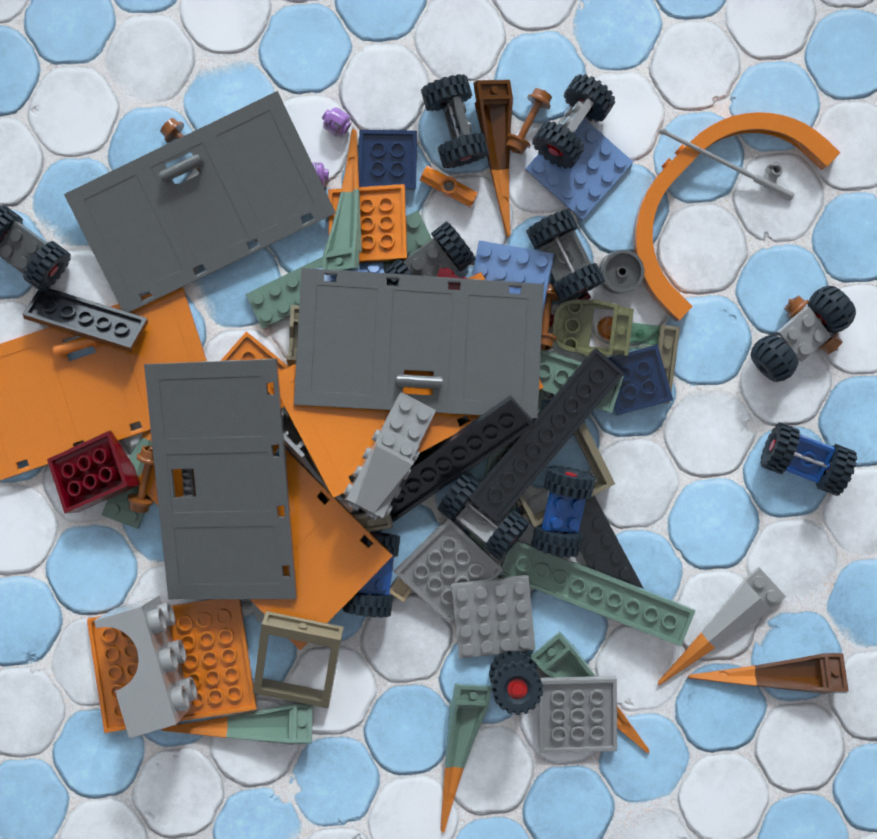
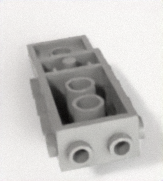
(389, 457)

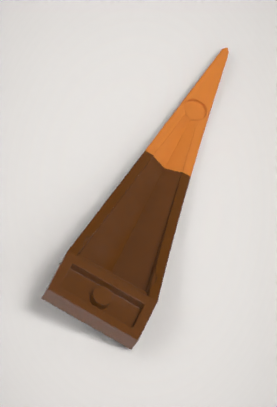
(494, 115)
(813, 674)

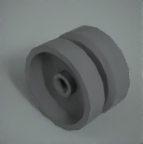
(631, 272)

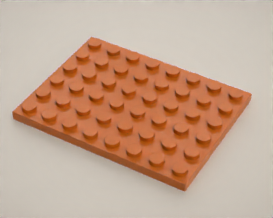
(215, 659)

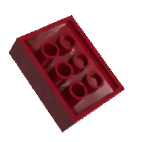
(92, 473)

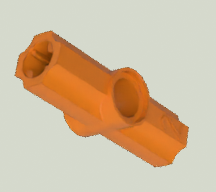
(437, 180)

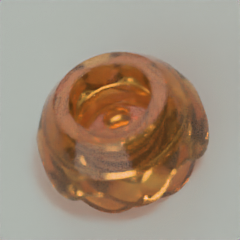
(602, 326)

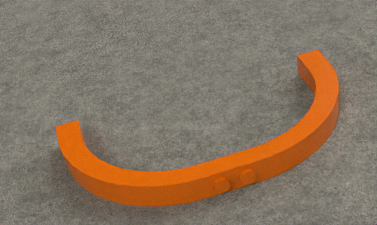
(793, 131)

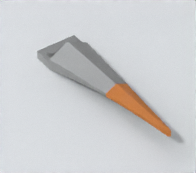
(746, 605)

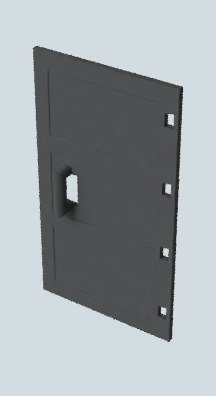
(249, 187)
(364, 335)
(222, 431)

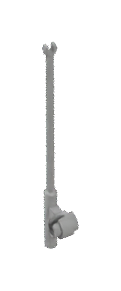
(767, 182)

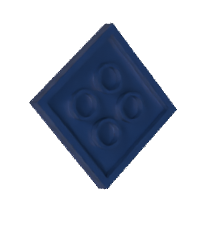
(387, 158)
(643, 381)

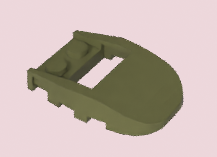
(574, 326)

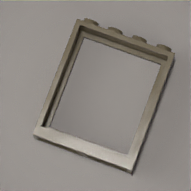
(596, 463)
(304, 631)

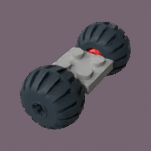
(826, 312)

